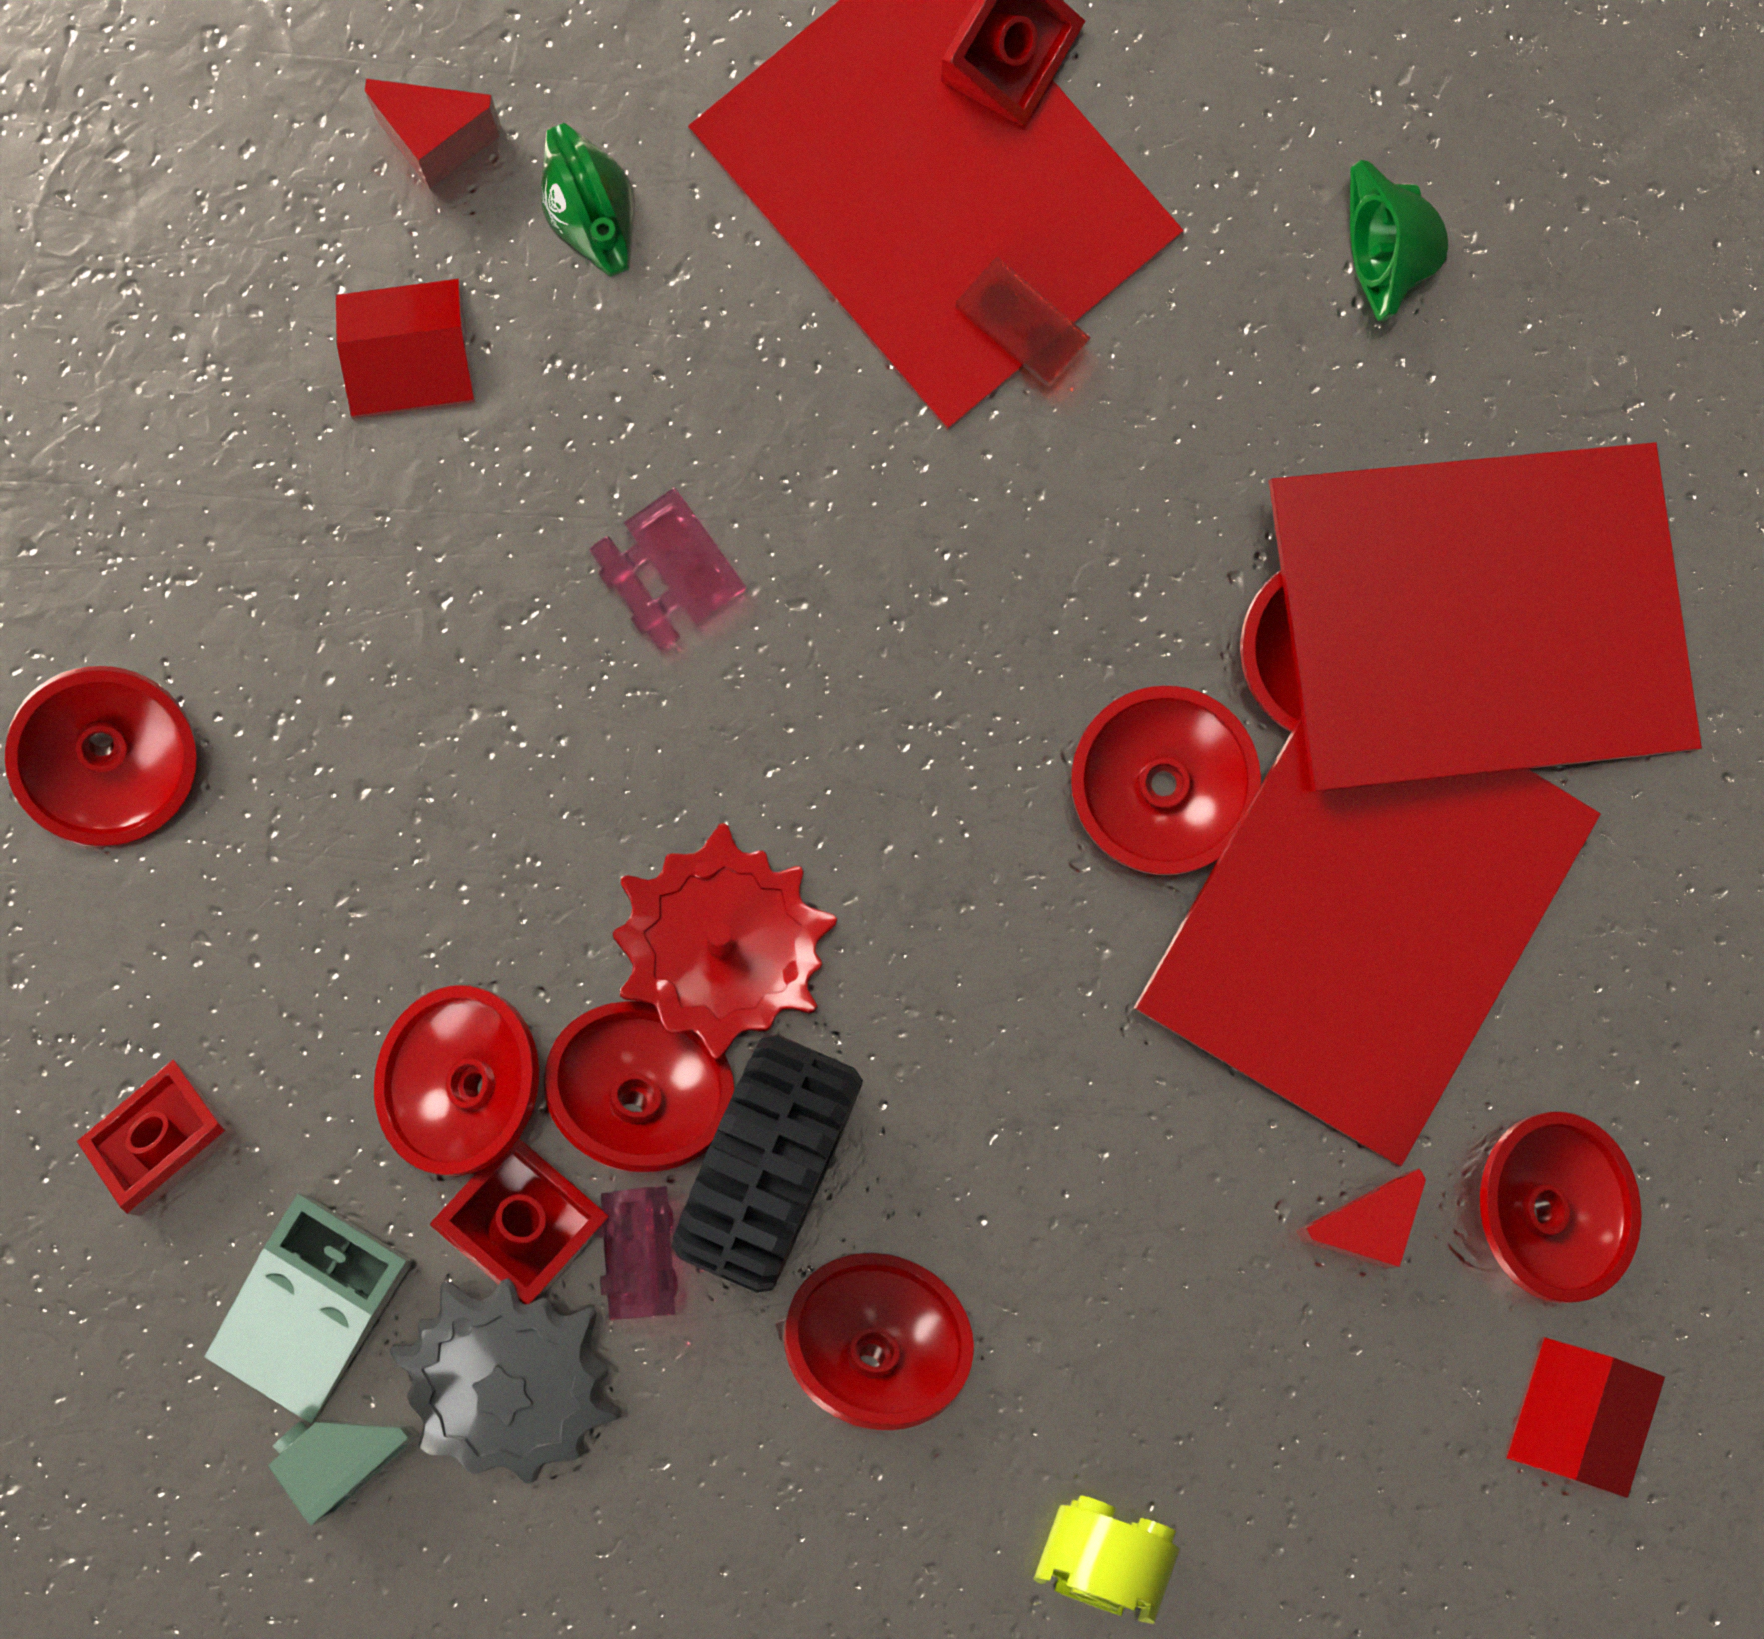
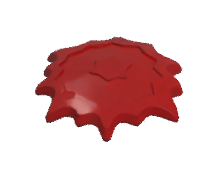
(721, 942)

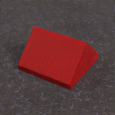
(1010, 53)
(434, 125)
(404, 348)
(155, 1139)
(520, 1221)
(1372, 1225)
(1585, 1416)

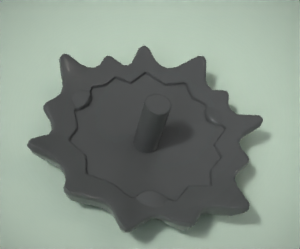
(504, 1381)

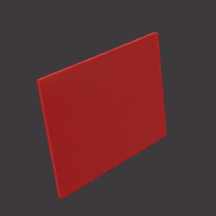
(915, 188)
(1484, 615)
(1365, 936)

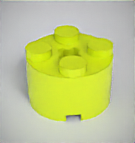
(1107, 1559)

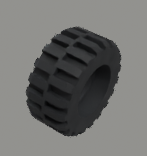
(766, 1163)

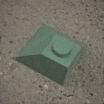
(334, 1461)

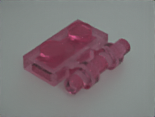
(683, 557)
(638, 1253)

